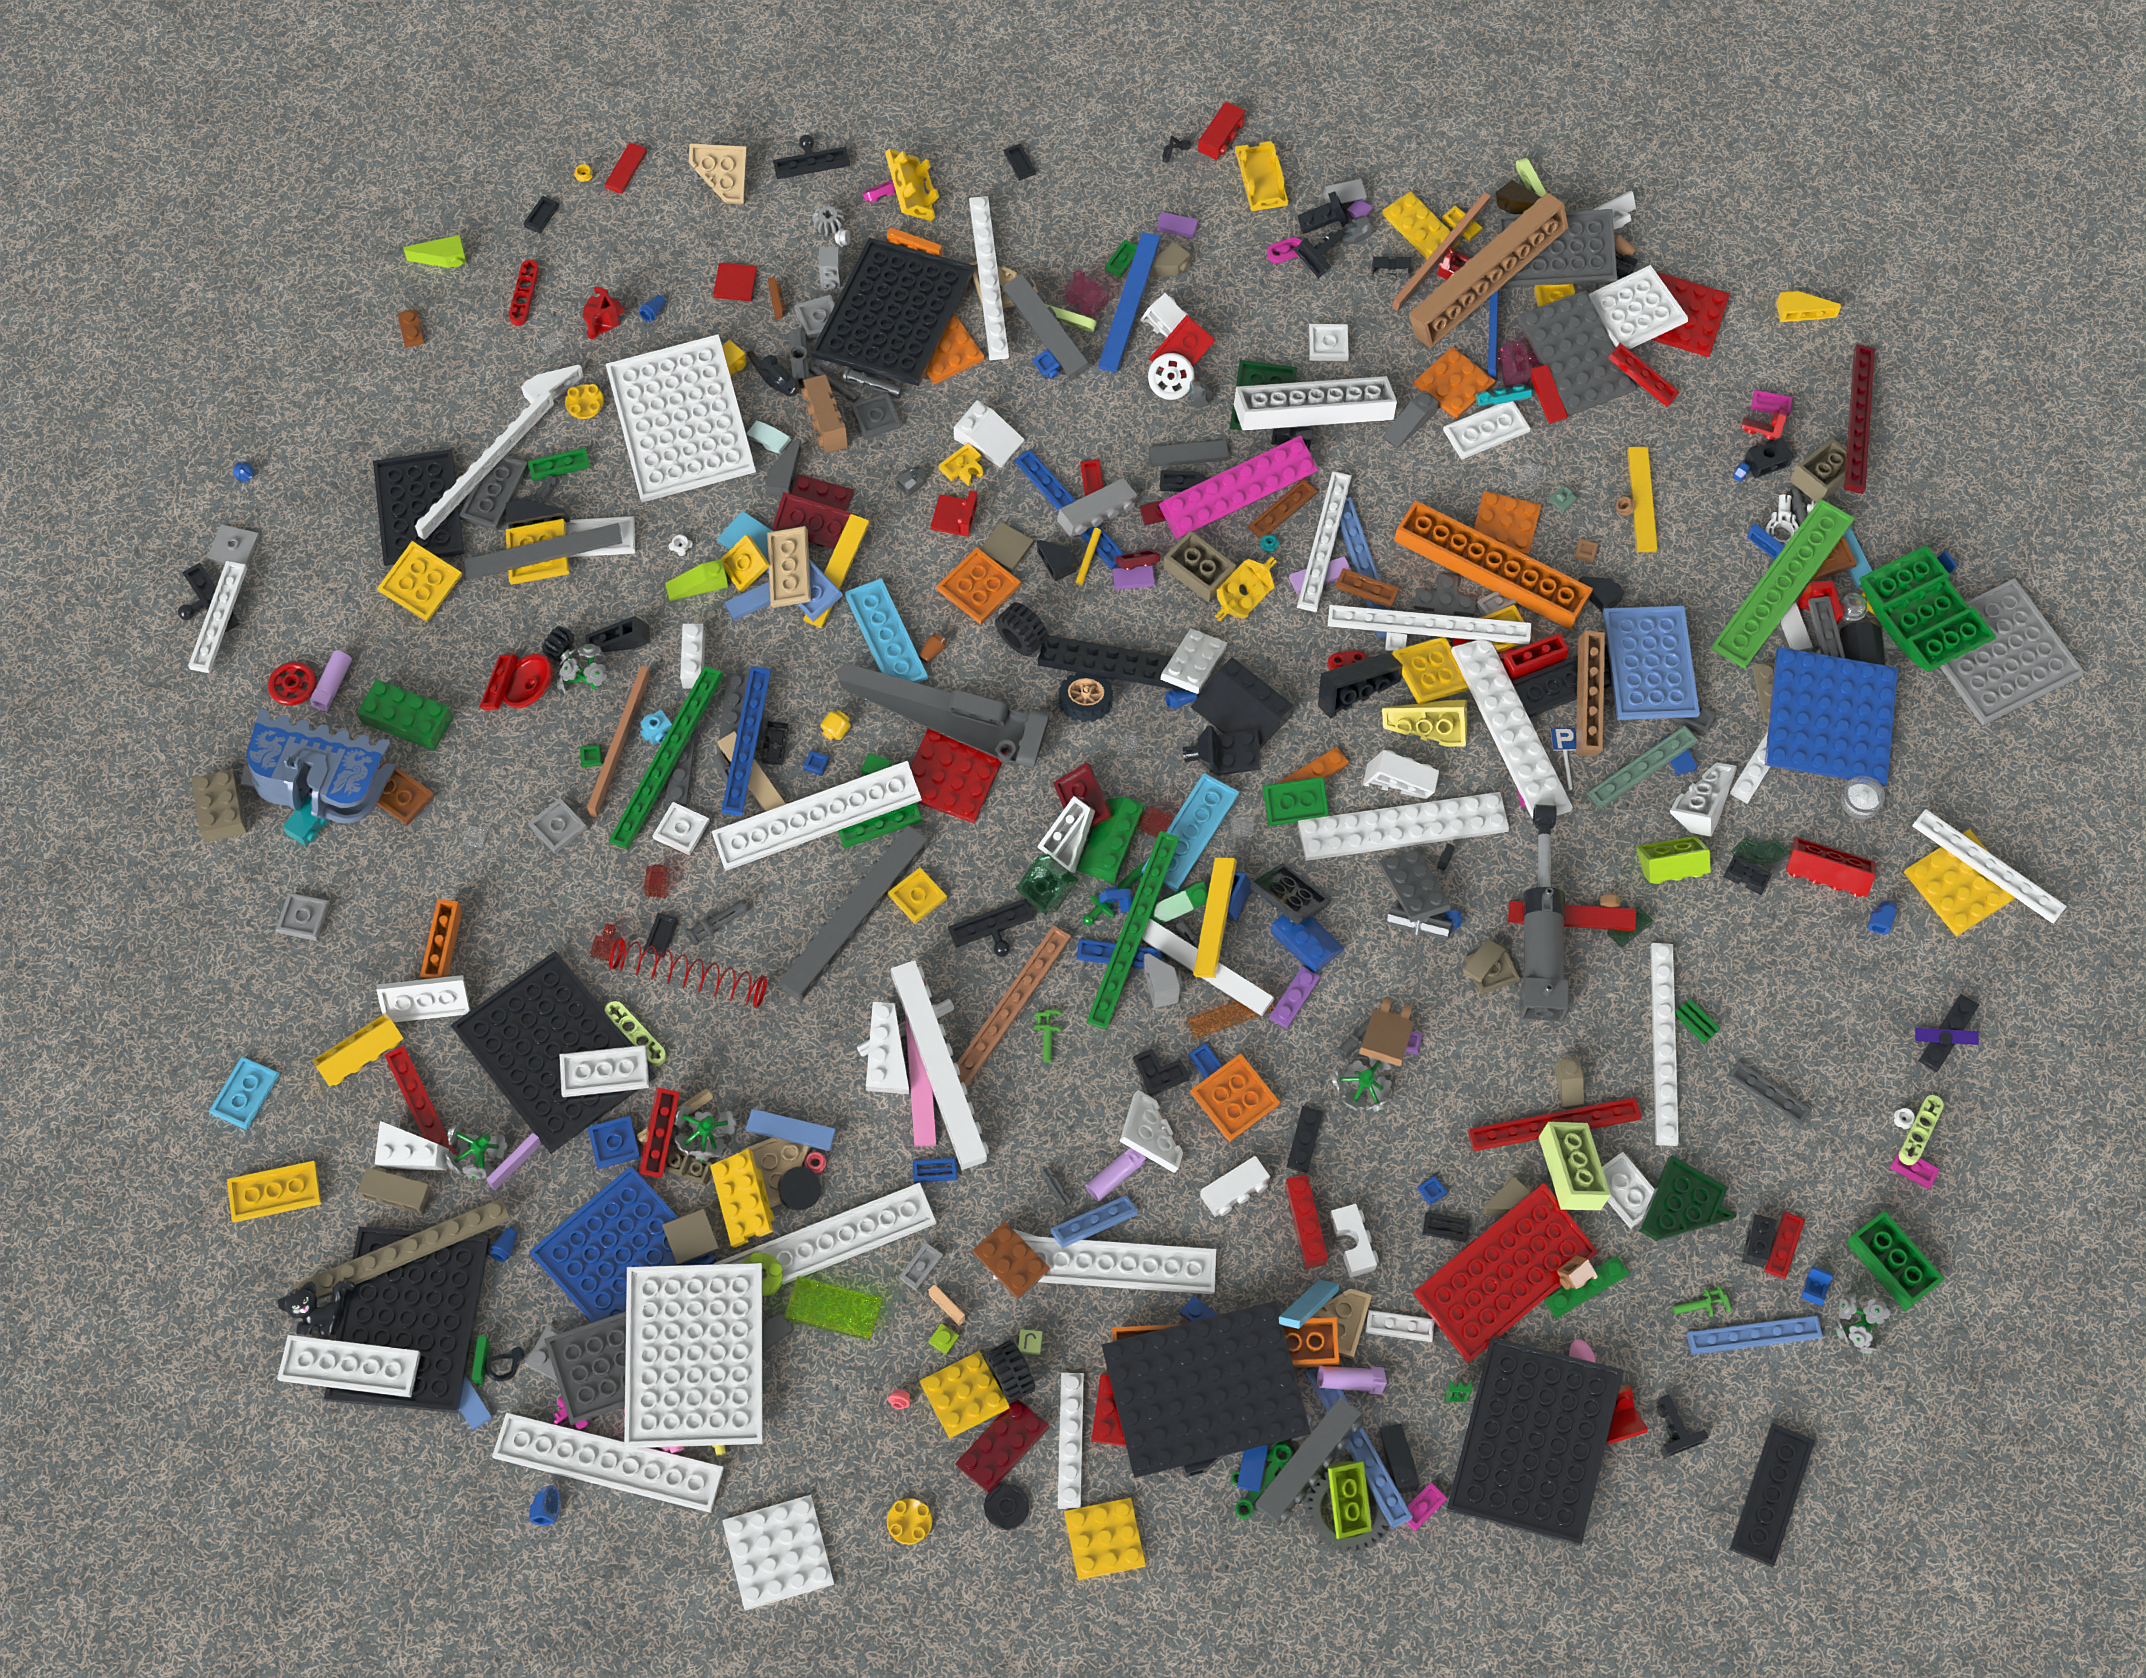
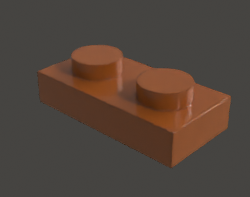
(775, 291)
(410, 328)

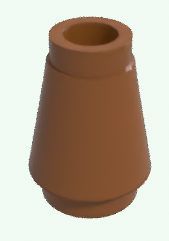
(932, 647)

